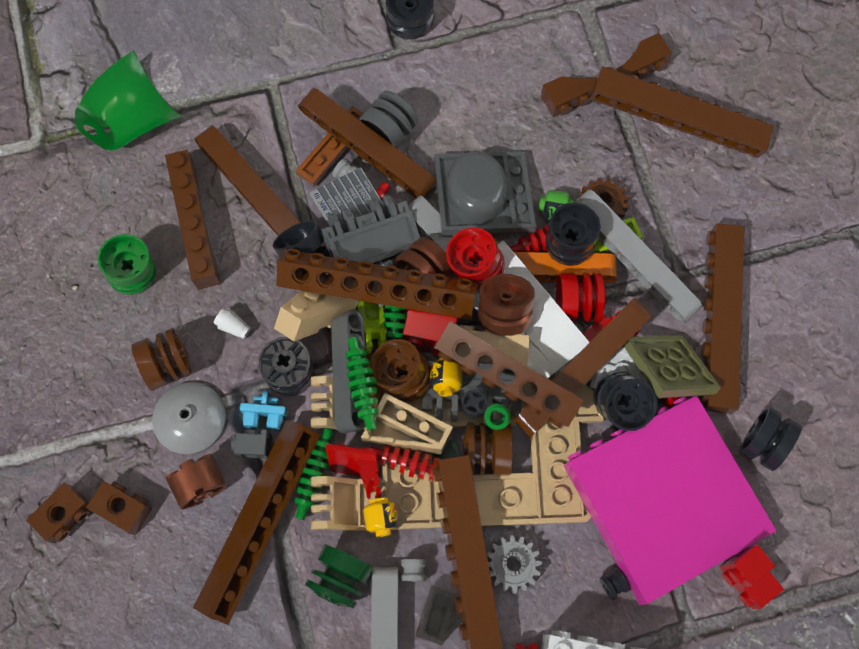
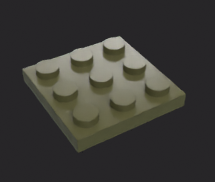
(671, 366)

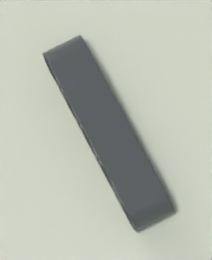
(345, 327)

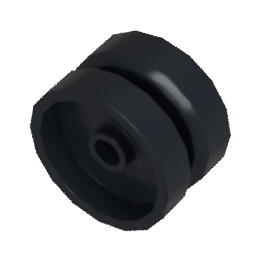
(410, 17)
(771, 438)

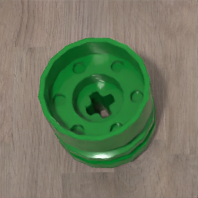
(122, 253)

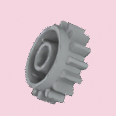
(523, 555)

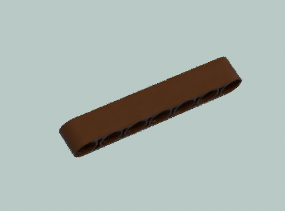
(367, 143)
(245, 180)
(589, 360)

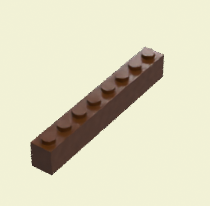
(681, 112)
(723, 315)
(256, 522)
(467, 553)

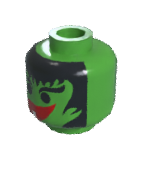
(552, 201)

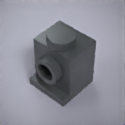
(251, 444)

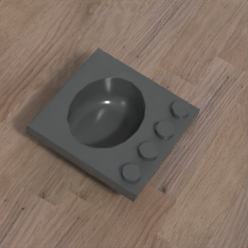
(484, 192)

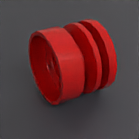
(468, 248)
(582, 297)

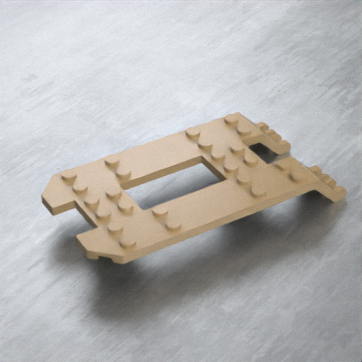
(511, 500)

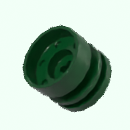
(339, 576)

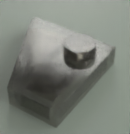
(438, 616)

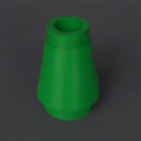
(502, 422)

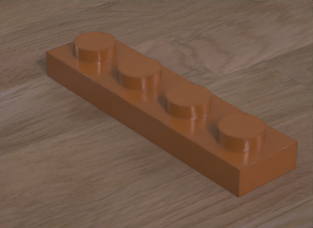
(323, 156)

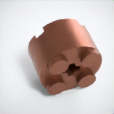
(196, 481)

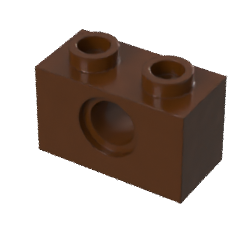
(105, 503)
(45, 518)

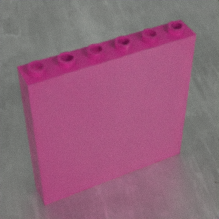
(668, 499)

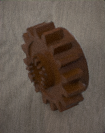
(610, 195)

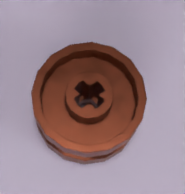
(425, 257)
(506, 304)

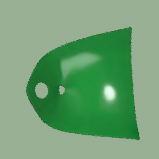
(124, 103)

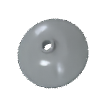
(199, 429)

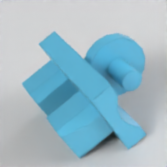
(275, 414)

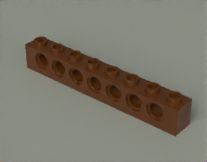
(365, 289)

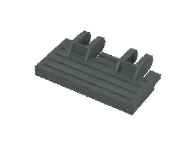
(375, 236)
(469, 383)

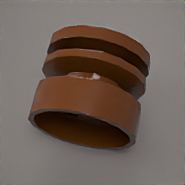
(158, 360)
(395, 360)
(489, 449)

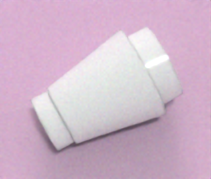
(231, 323)

